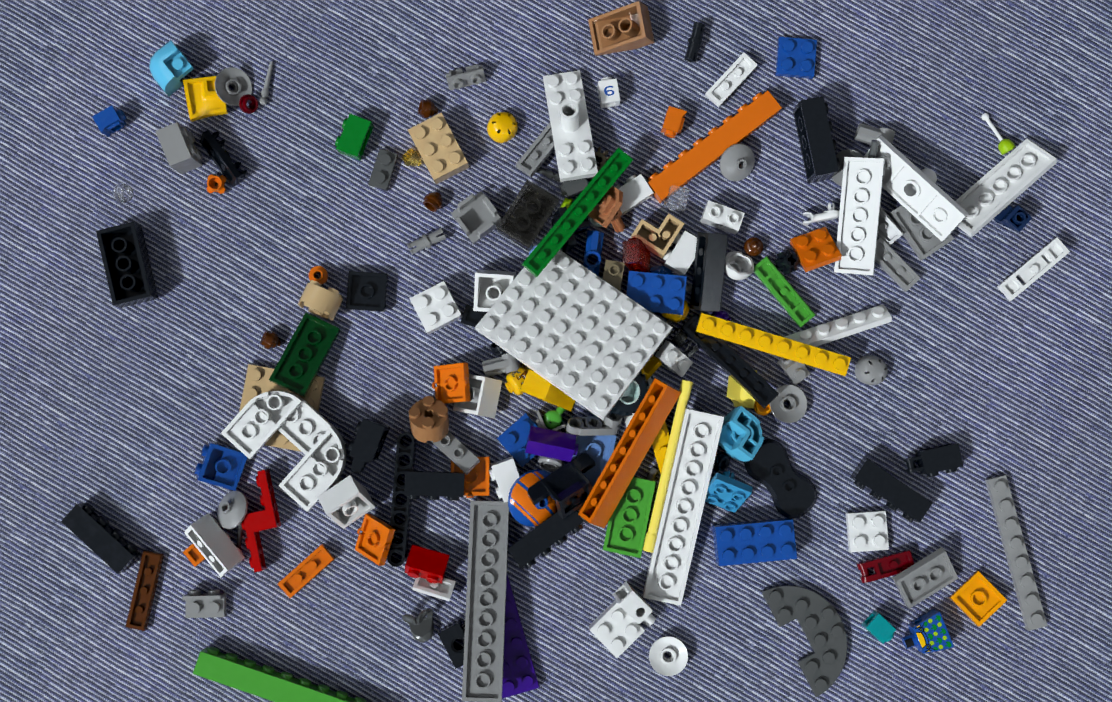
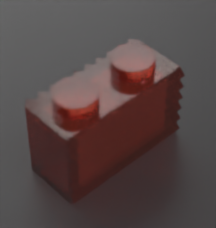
(636, 255)

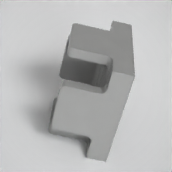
(476, 216)

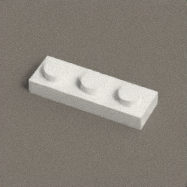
(731, 79)

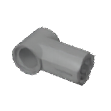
(868, 133)
(500, 365)

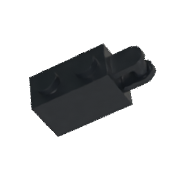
(936, 459)

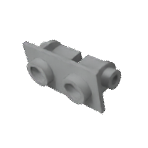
(473, 75)

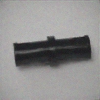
(694, 42)

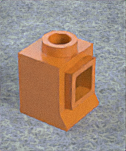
(673, 122)

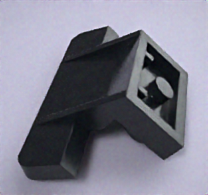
(565, 486)

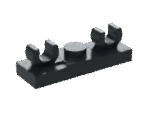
(221, 157)

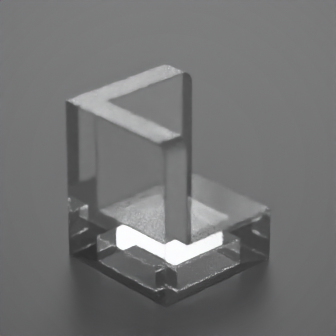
(676, 198)

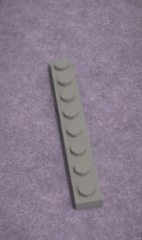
(1016, 552)

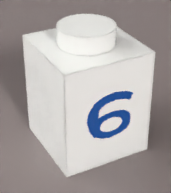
(608, 92)

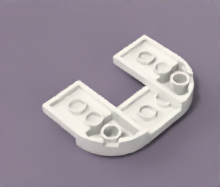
(305, 429)

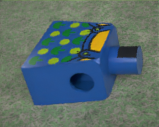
(928, 633)

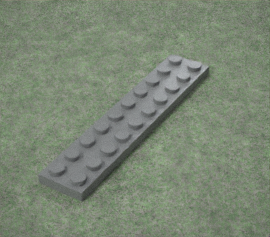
(485, 602)

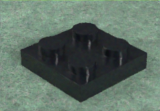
(366, 291)

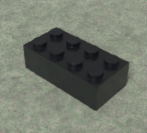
(816, 139)
(127, 264)

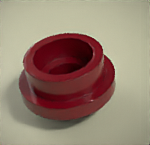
(253, 103)

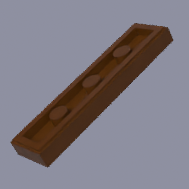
(144, 590)

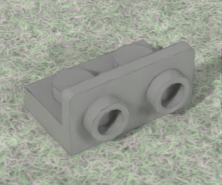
(205, 604)

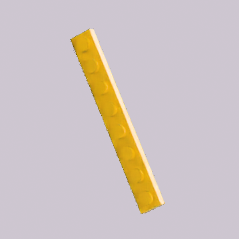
(773, 344)

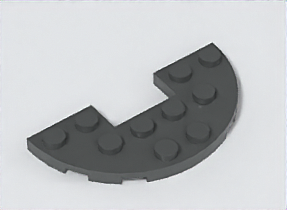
(821, 627)

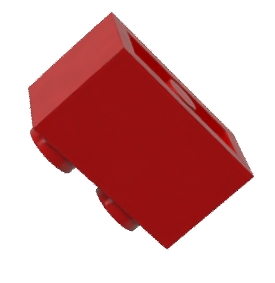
(426, 564)

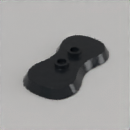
(790, 490)

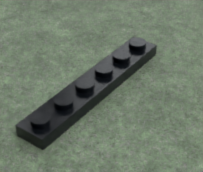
(732, 364)

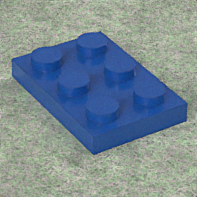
(657, 291)

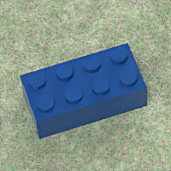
(754, 541)

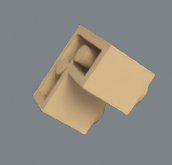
(659, 239)

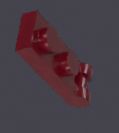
(885, 566)

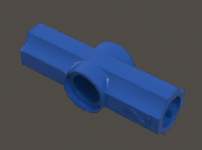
(593, 248)

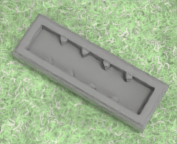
(457, 453)

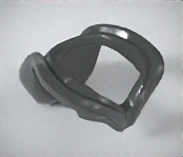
(421, 627)

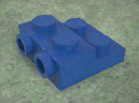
(220, 466)

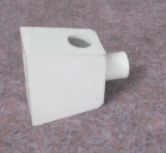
(634, 604)

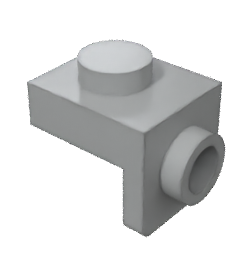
(795, 371)

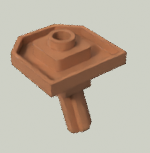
(609, 210)

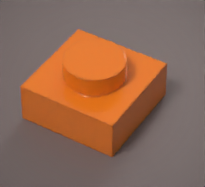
(194, 555)

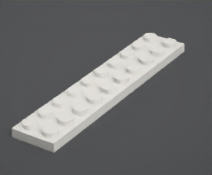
(683, 507)

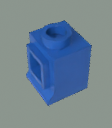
(110, 120)

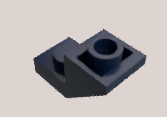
(1013, 218)

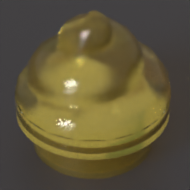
(411, 157)

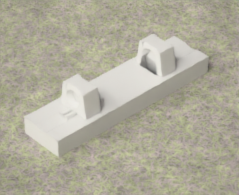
(1033, 269)

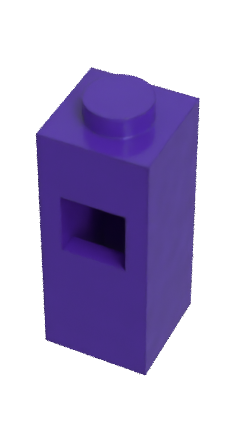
(551, 444)

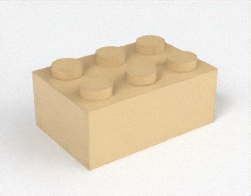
(438, 148)

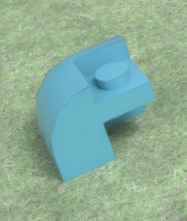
(169, 67)
(741, 435)

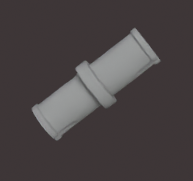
(426, 241)

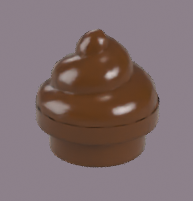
(427, 108)
(433, 201)
(753, 246)
(270, 340)

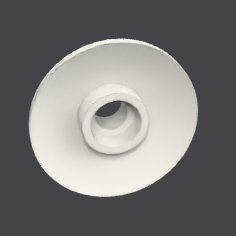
(673, 664)

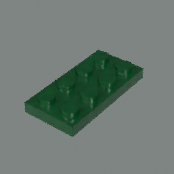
(304, 354)

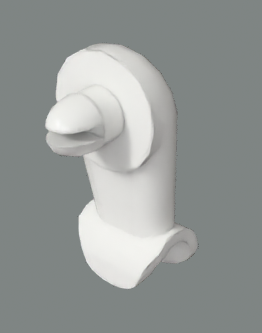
(825, 216)

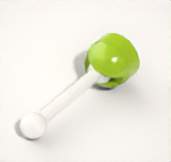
(1005, 144)

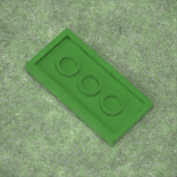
(630, 519)

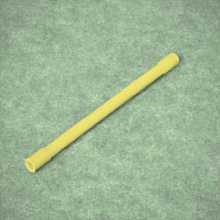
(651, 535)

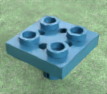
(727, 492)

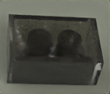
(528, 215)

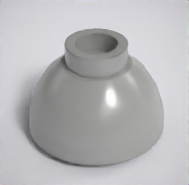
(550, 463)

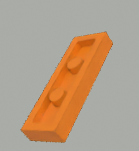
(306, 571)

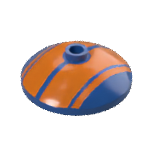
(522, 507)

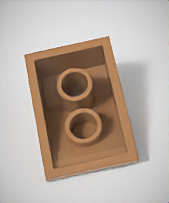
(621, 29)

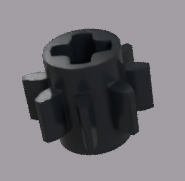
(787, 262)

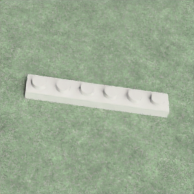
(843, 327)

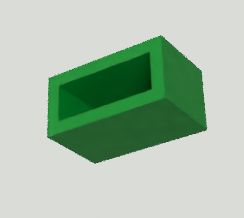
(354, 136)

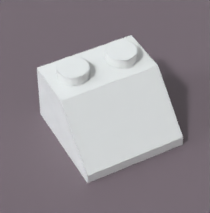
(489, 287)
(483, 396)

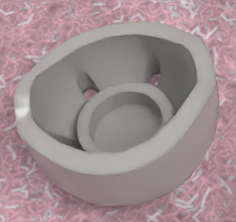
(876, 370)

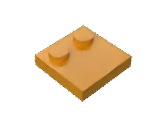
(978, 598)

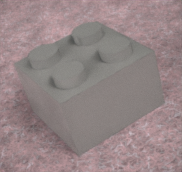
(179, 148)

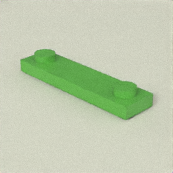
(783, 292)

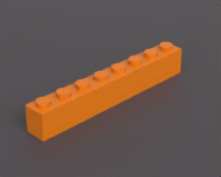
(712, 147)
(629, 453)

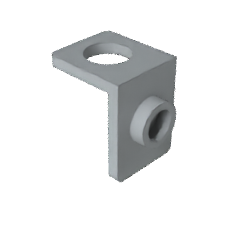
(540, 423)

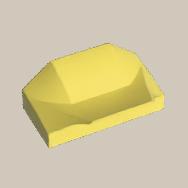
(739, 395)

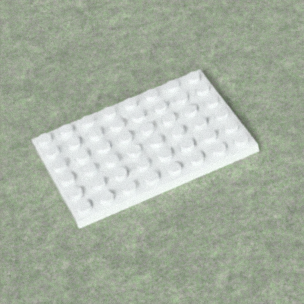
(575, 332)

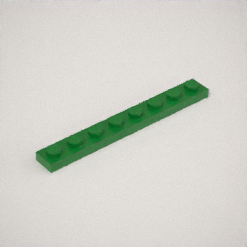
(577, 212)

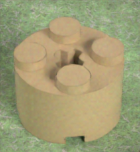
(320, 300)

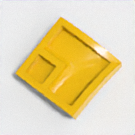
(202, 98)

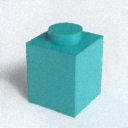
(879, 627)

